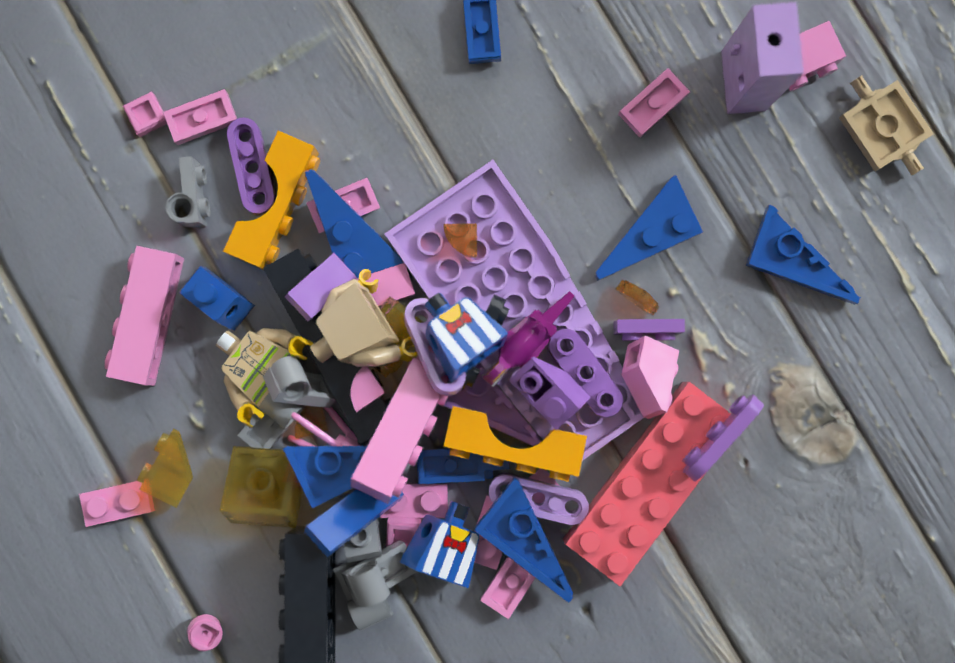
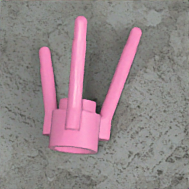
(349, 440)

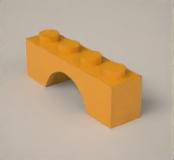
(258, 239)
(557, 452)

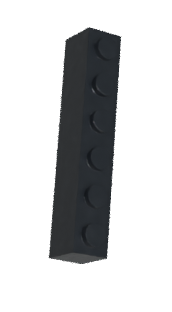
(338, 375)

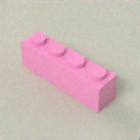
(144, 316)
(398, 435)

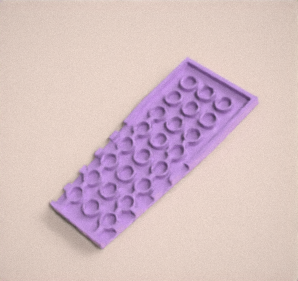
(520, 267)

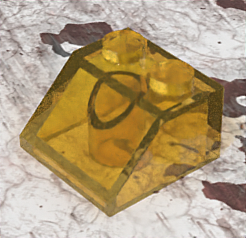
(261, 488)

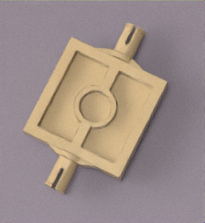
(886, 125)

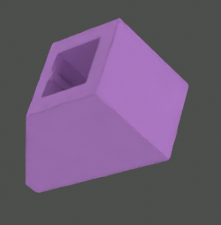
(550, 391)

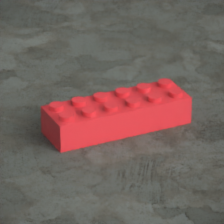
(645, 486)

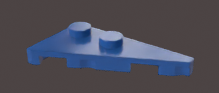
(661, 226)
(347, 231)
(786, 255)
(324, 469)
(516, 532)

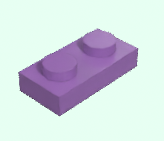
(662, 328)

